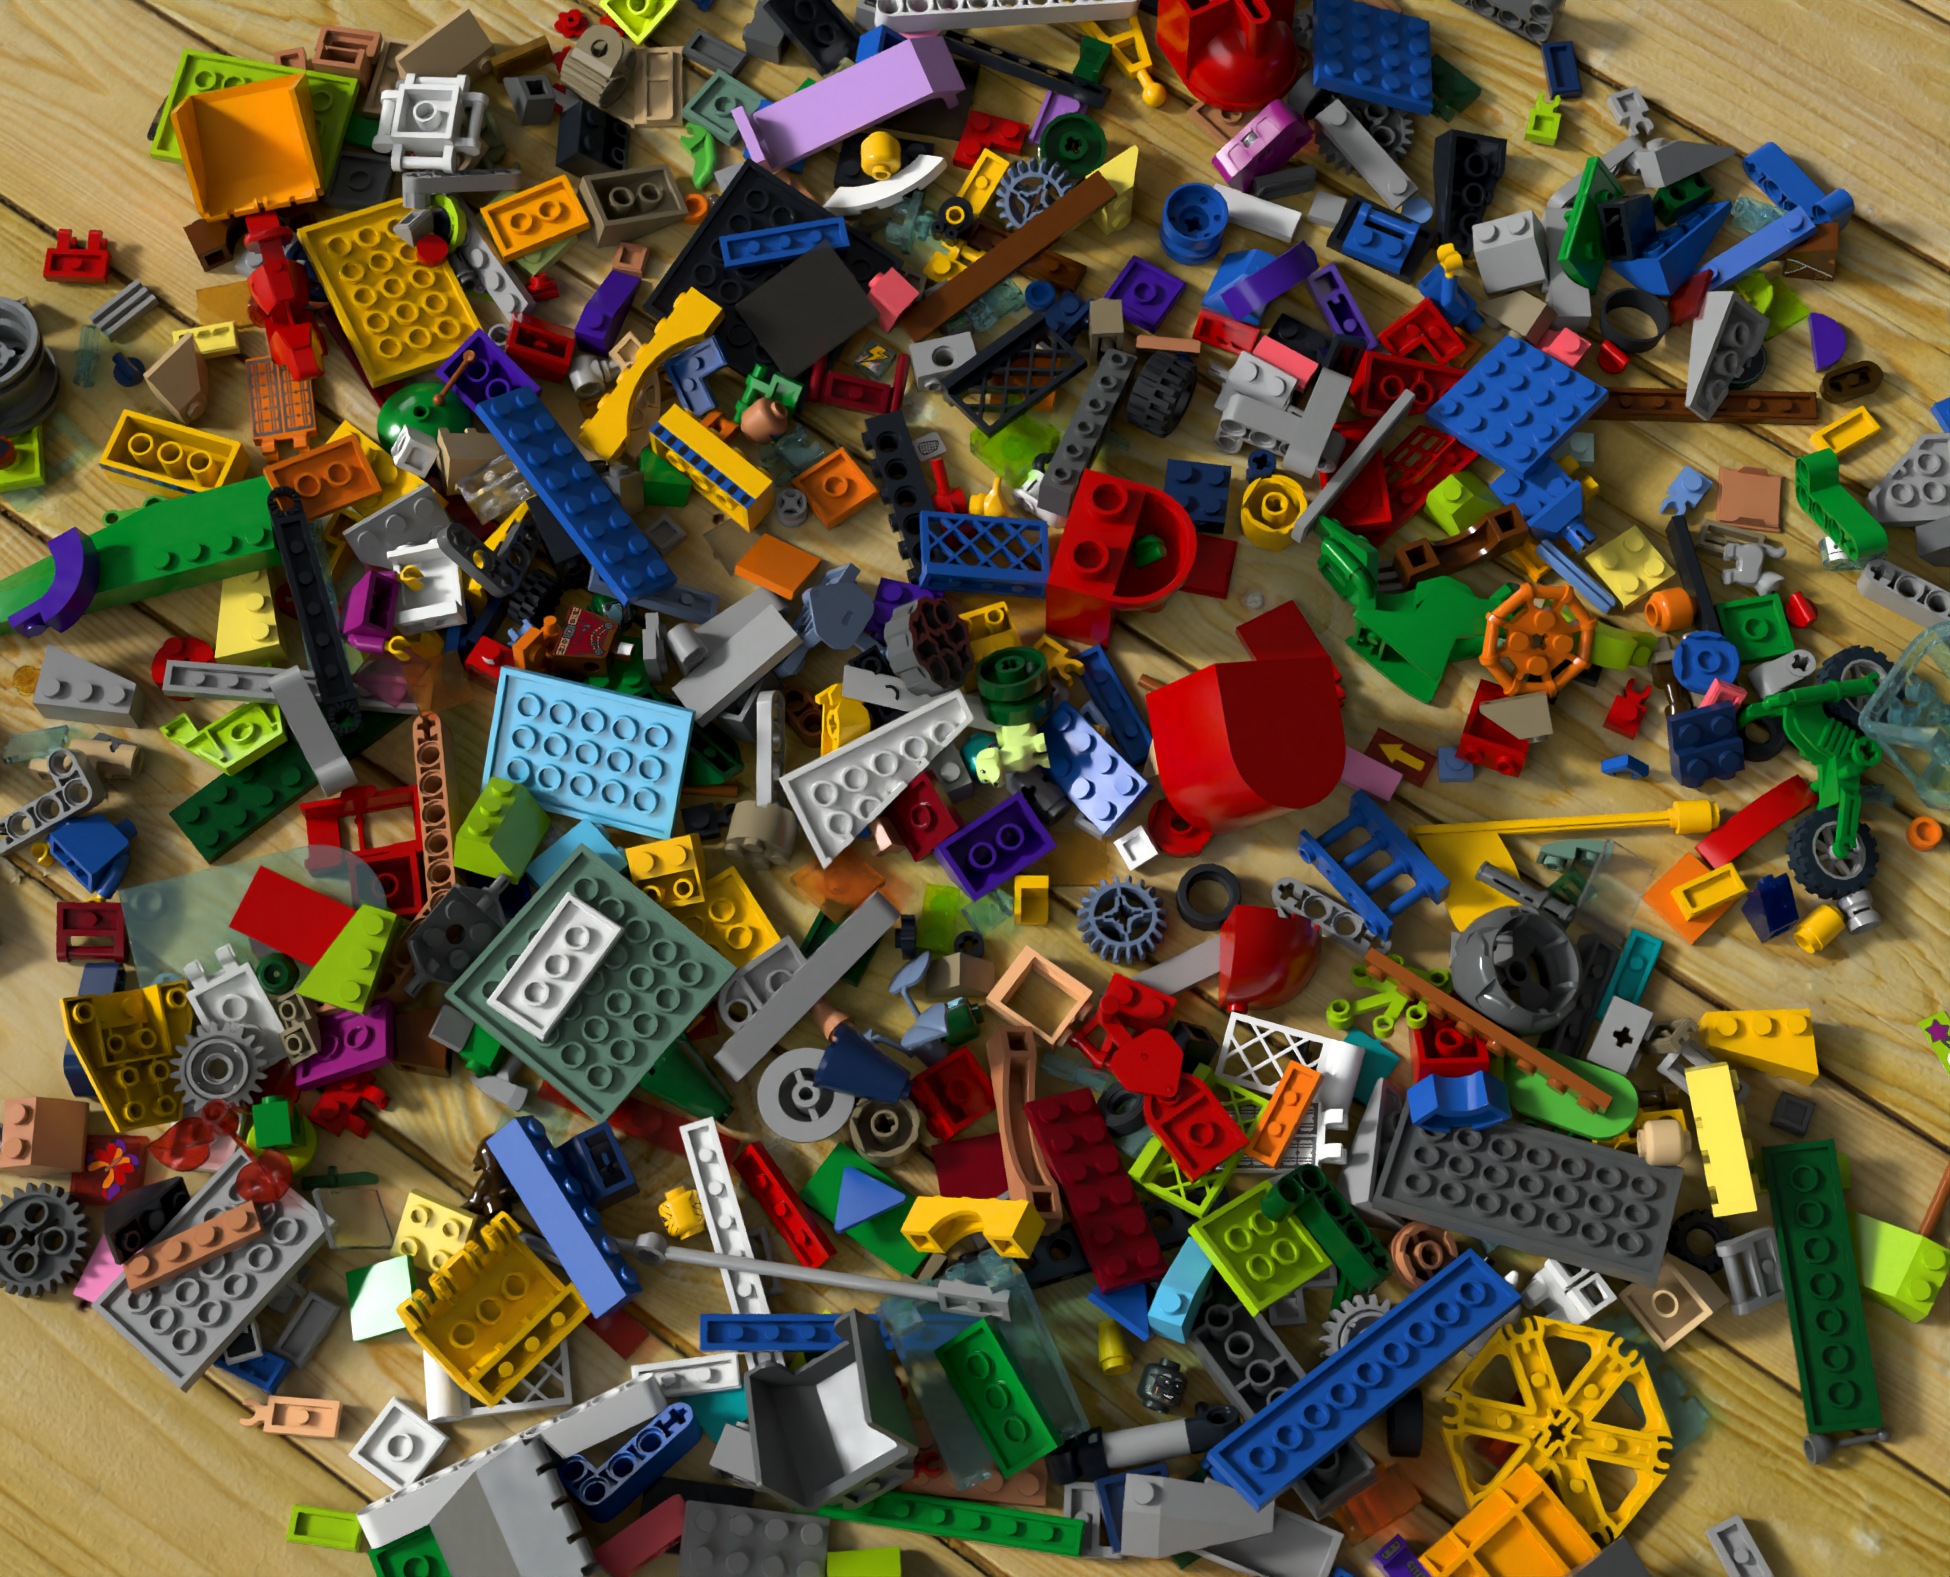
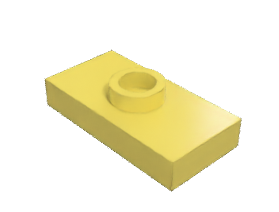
(214, 339)

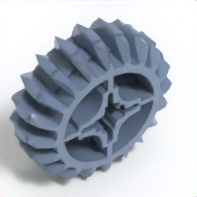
(1027, 192)
(1135, 915)

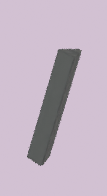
(1598, 961)

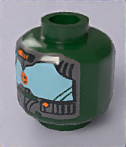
(614, 610)
(962, 1022)

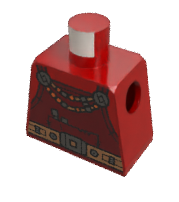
(486, 662)

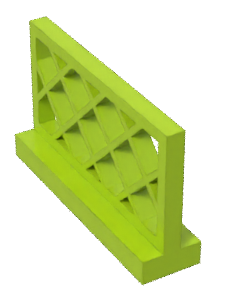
(1154, 1157)

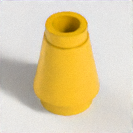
(1113, 1349)

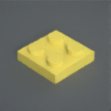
(1629, 567)

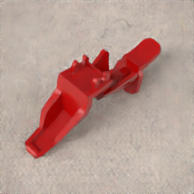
(283, 291)

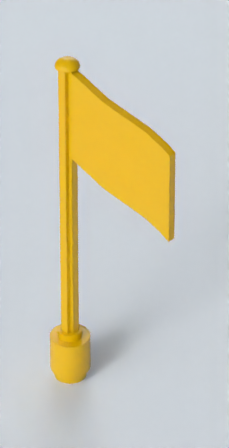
(1463, 847)

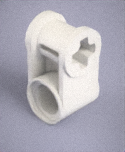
(1027, 499)

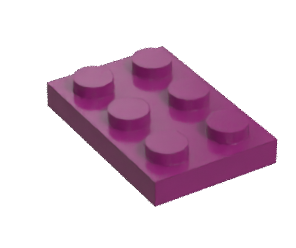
(349, 1046)

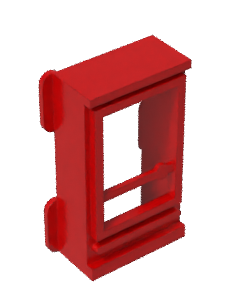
(324, 815)

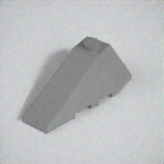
(1368, 1155)

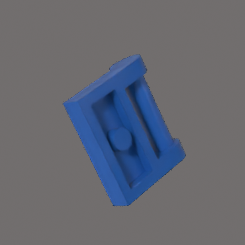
(1377, 246)

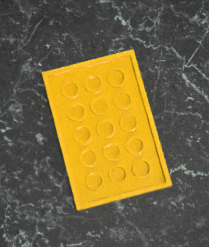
(388, 302)

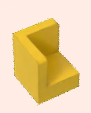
(1031, 900)

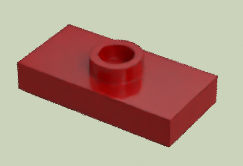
(1225, 332)

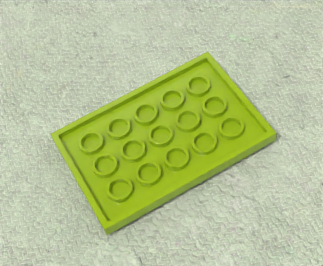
(205, 71)

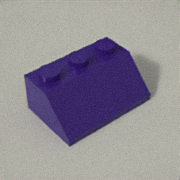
(489, 376)
(994, 847)

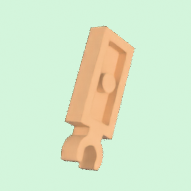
(296, 1416)

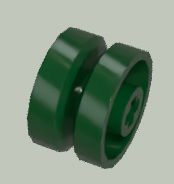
(1076, 133)
(1014, 686)

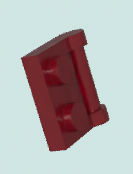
(91, 919)

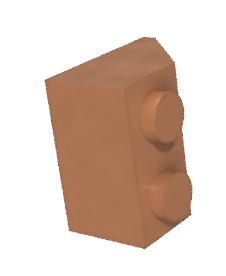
(44, 1136)

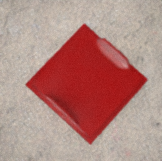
(1211, 567)

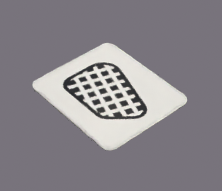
(928, 446)

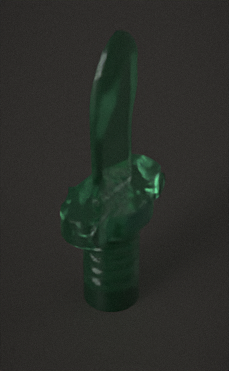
(336, 1180)

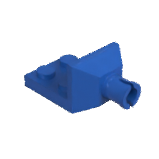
(1548, 503)

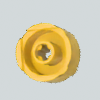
(1271, 511)

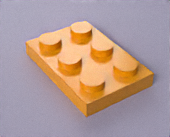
(535, 218)

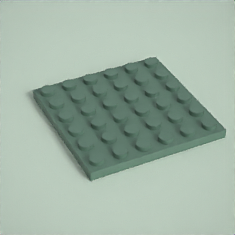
(628, 1010)

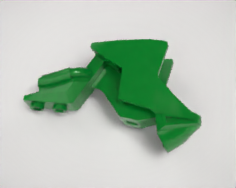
(1406, 633)

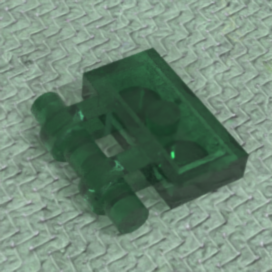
(1452, 88)

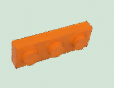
(1284, 1114)

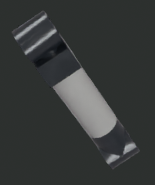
(1098, 1452)

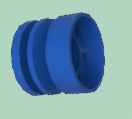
(1194, 209)

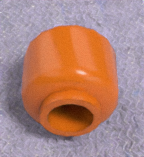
(1670, 609)

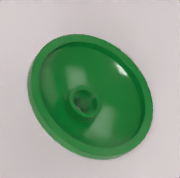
(418, 398)

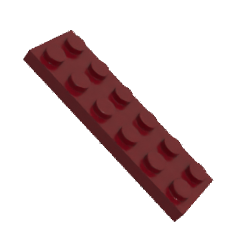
(1096, 1190)

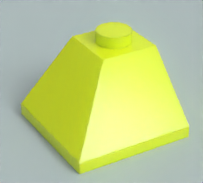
(638, 17)

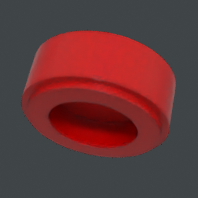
(431, 250)

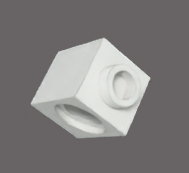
(414, 451)

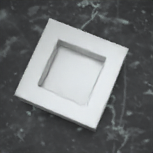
(1137, 847)

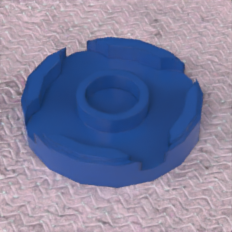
(1702, 659)

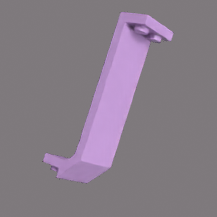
(850, 102)

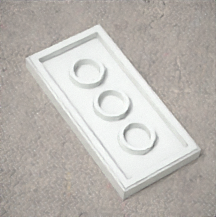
(555, 967)

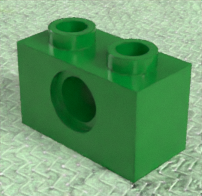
(278, 1124)

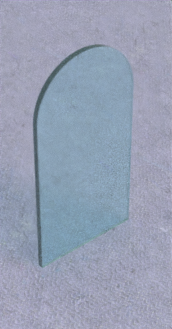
(191, 913)

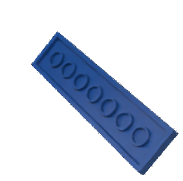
(576, 495)

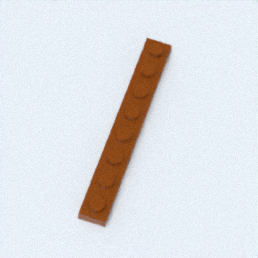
(1498, 1040)

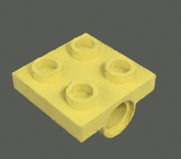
(432, 1230)

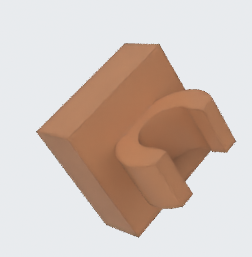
(886, 837)

